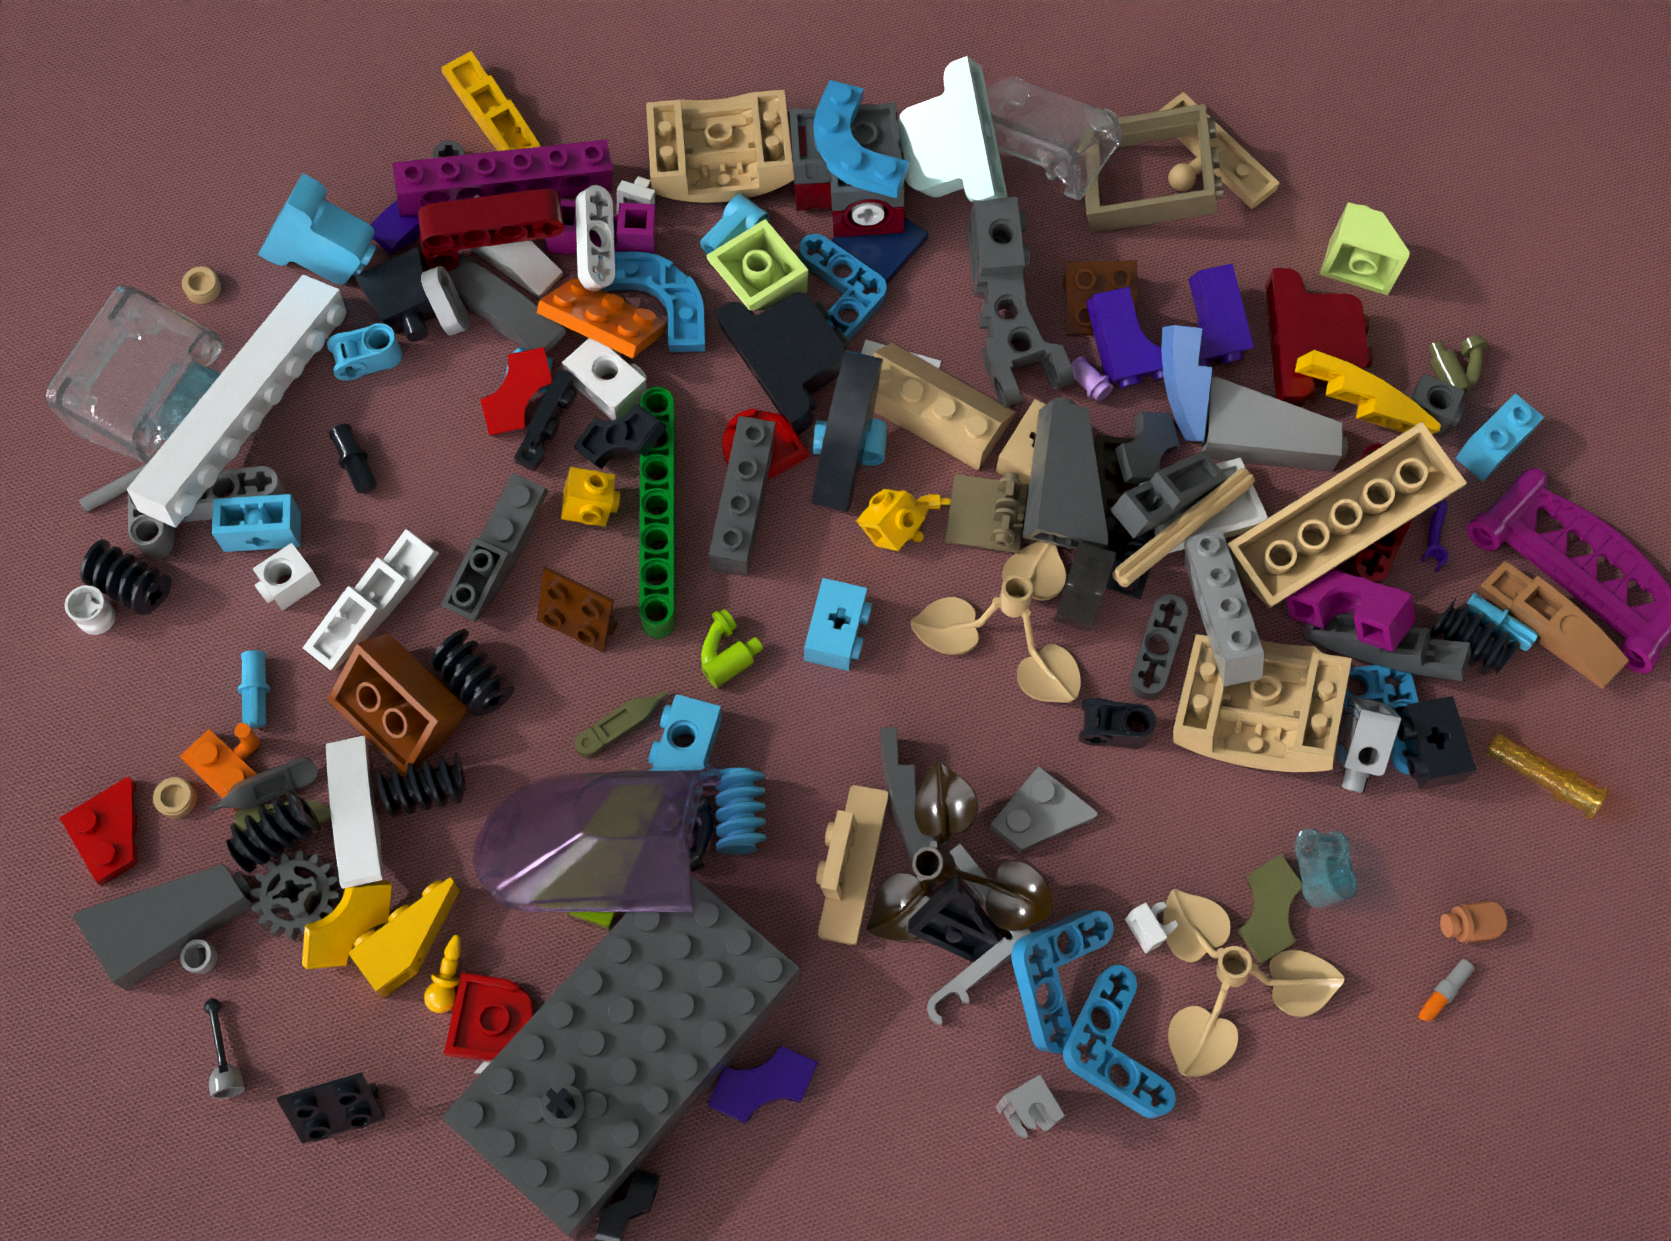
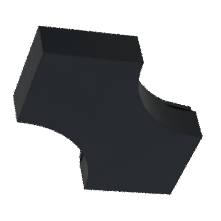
(631, 433)

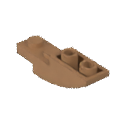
(1558, 622)

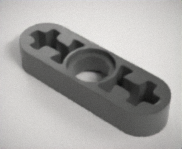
(1156, 619)

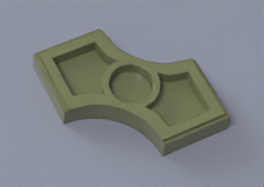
(1268, 926)

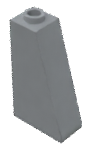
(1269, 430)

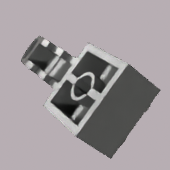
(999, 274)

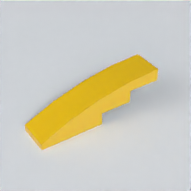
(488, 105)
(1376, 399)

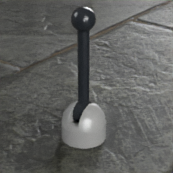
(225, 1079)

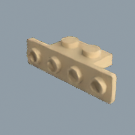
(850, 863)

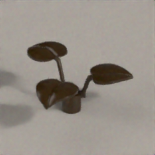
(945, 806)

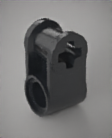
(1113, 723)

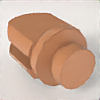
(1474, 922)

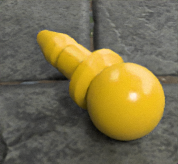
(441, 993)

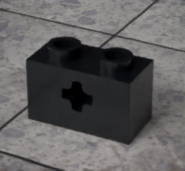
(1440, 725)

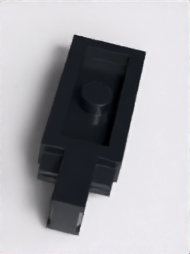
(545, 422)

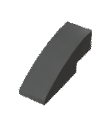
(1167, 493)

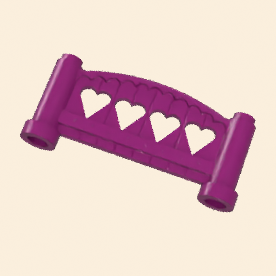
(1514, 521)

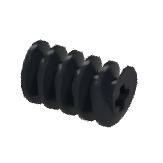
(124, 578)
(1483, 644)
(469, 676)
(422, 786)
(272, 833)

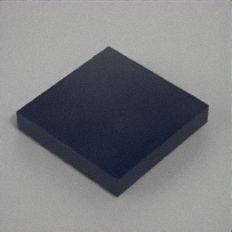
(885, 252)

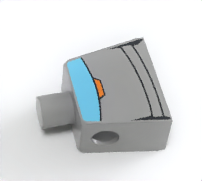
(1370, 726)

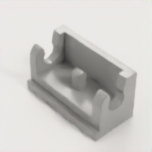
(1030, 1103)

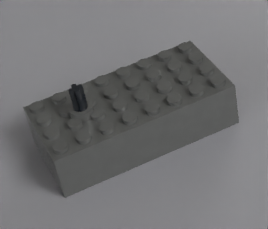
(622, 1055)

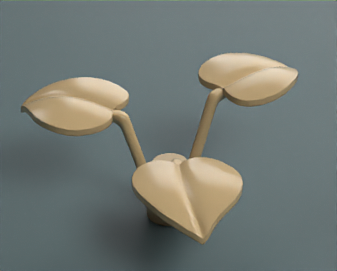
(1032, 573)
(1201, 1039)

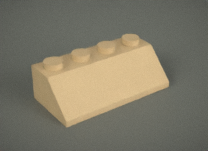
(939, 407)

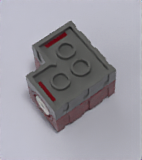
(853, 209)

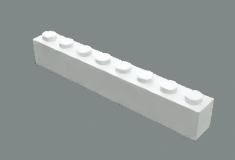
(237, 402)

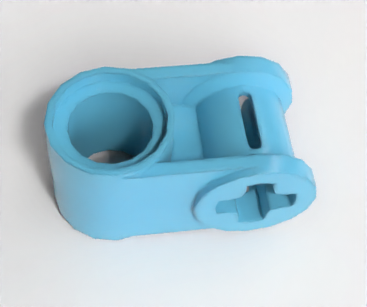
(362, 352)

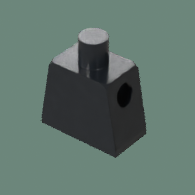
(398, 293)

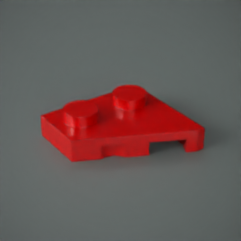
(105, 831)

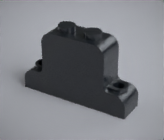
(787, 352)

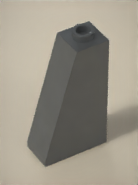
(1064, 480)
(154, 925)

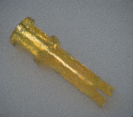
(1563, 784)

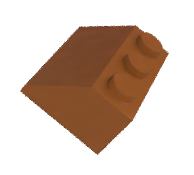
(395, 702)

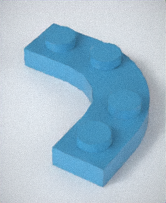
(843, 153)
(673, 288)

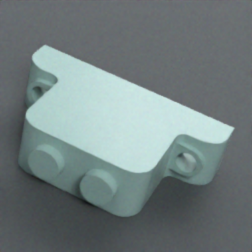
(954, 138)

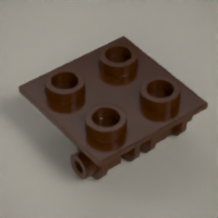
(1090, 278)
(575, 610)

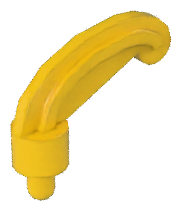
(927, 502)

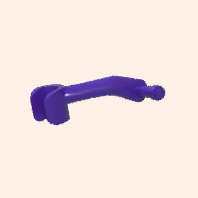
(1434, 548)

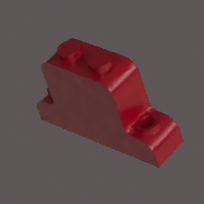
(1309, 323)

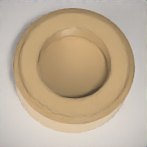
(201, 285)
(175, 797)

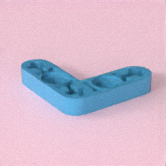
(852, 290)
(1377, 690)
(1046, 960)
(1104, 1056)

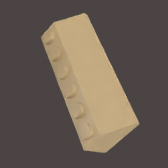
(1344, 515)

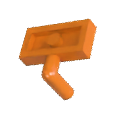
(218, 763)

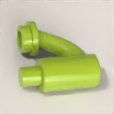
(733, 660)

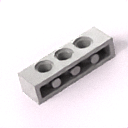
(1223, 608)

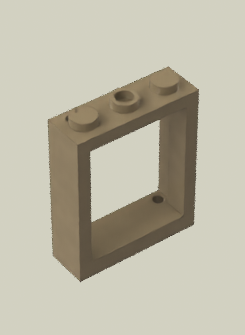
(1151, 128)

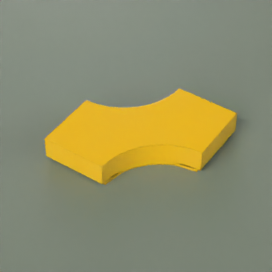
(333, 937)

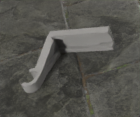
(987, 962)

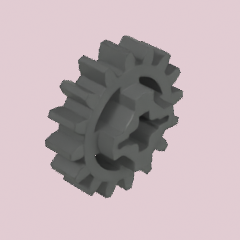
(290, 880)

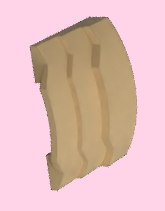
(719, 147)
(1268, 723)

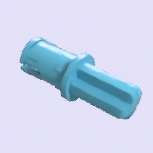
(1503, 621)
(253, 688)

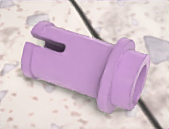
(1095, 384)

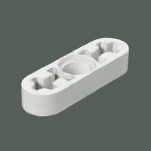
(586, 251)

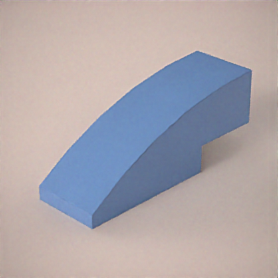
(1185, 381)

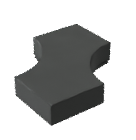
(1152, 438)

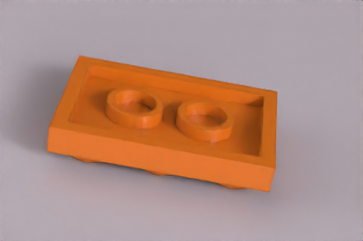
(602, 317)

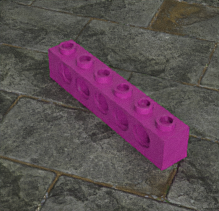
(556, 167)

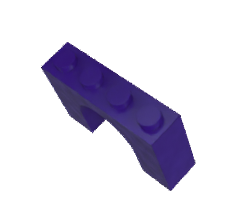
(1129, 355)

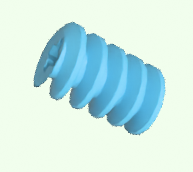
(738, 811)

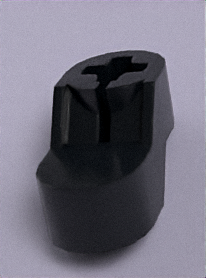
(637, 1202)

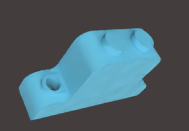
(318, 235)

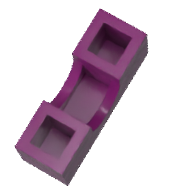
(633, 229)
(1380, 612)

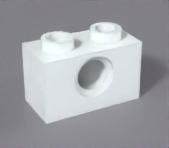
(611, 396)

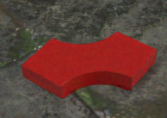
(506, 406)

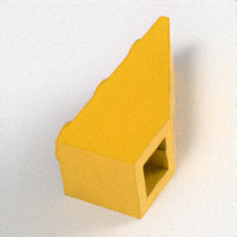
(400, 947)

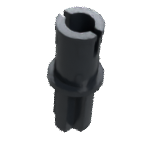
(353, 458)

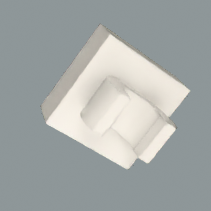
(635, 193)
(1146, 927)

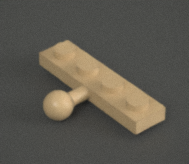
(1237, 167)

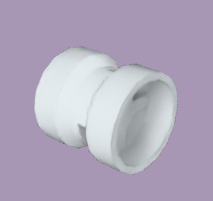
(83, 603)

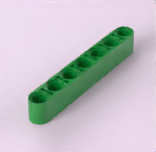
(658, 527)

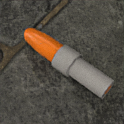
(1446, 990)

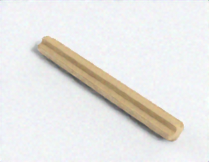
(1183, 527)

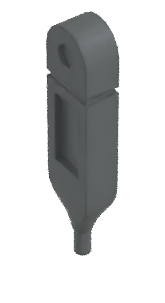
(269, 784)

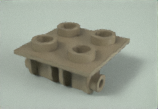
(987, 512)

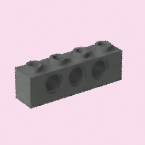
(743, 496)

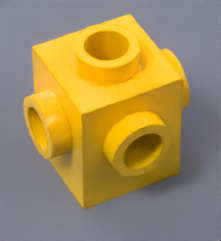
(589, 497)
(891, 519)

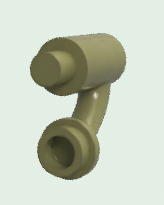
(1450, 370)

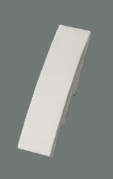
(372, 600)
(353, 812)

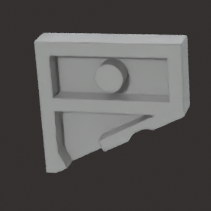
(1040, 812)

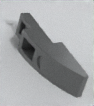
(497, 549)

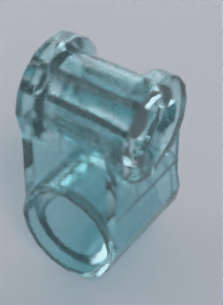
(1327, 869)

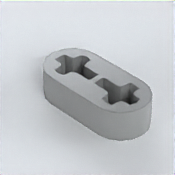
(445, 300)

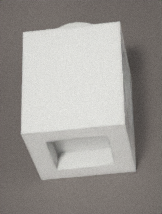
(282, 563)

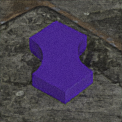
(780, 1078)

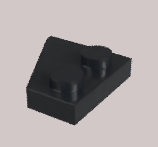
(955, 922)

